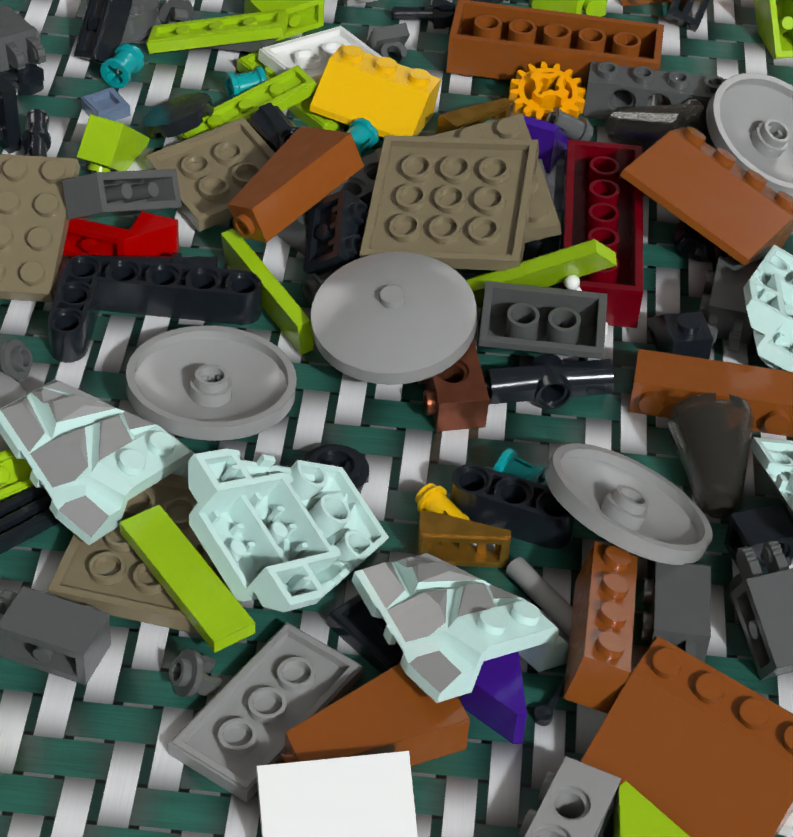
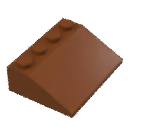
(713, 194)
(699, 747)

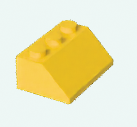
(376, 89)

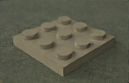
(213, 169)

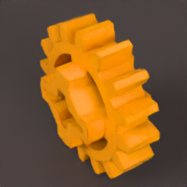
(546, 90)

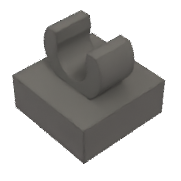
(389, 39)

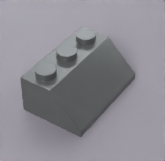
(543, 320)

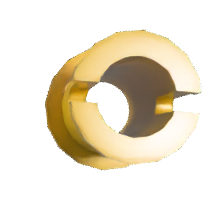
(434, 499)

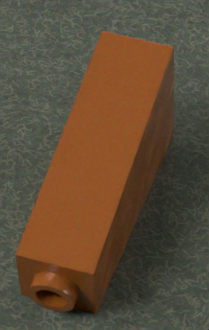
(294, 181)
(381, 718)

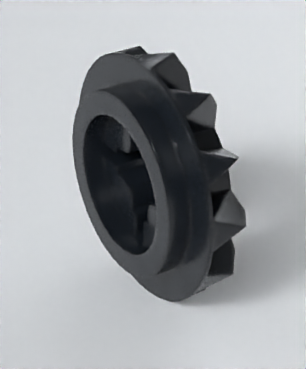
(695, 247)
(342, 456)

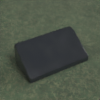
(102, 29)

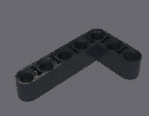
(148, 289)

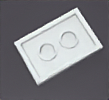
(309, 51)
(338, 797)

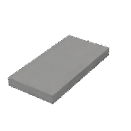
(268, 696)

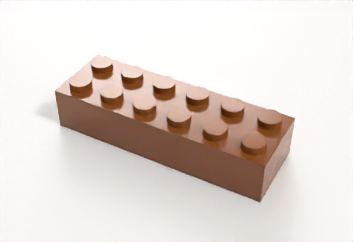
(502, 39)

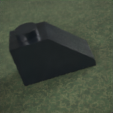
(681, 334)

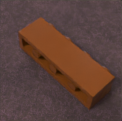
(668, 378)
(601, 628)

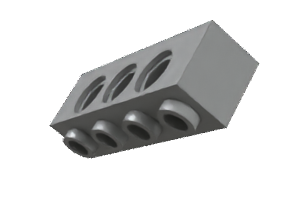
(577, 793)

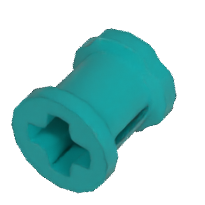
(118, 70)
(239, 83)
(363, 134)
(513, 465)

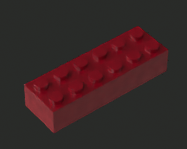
(607, 209)

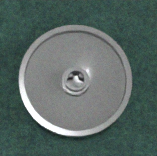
(754, 123)
(393, 318)
(211, 382)
(628, 504)

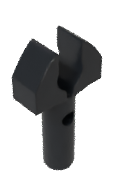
(439, 13)
(27, 80)

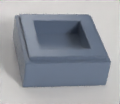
(106, 104)

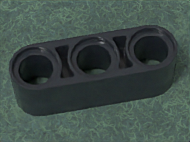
(511, 504)

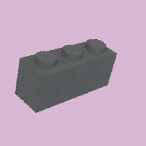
(121, 193)

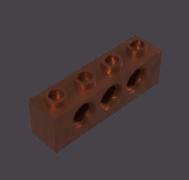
(458, 395)

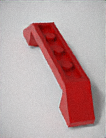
(147, 237)

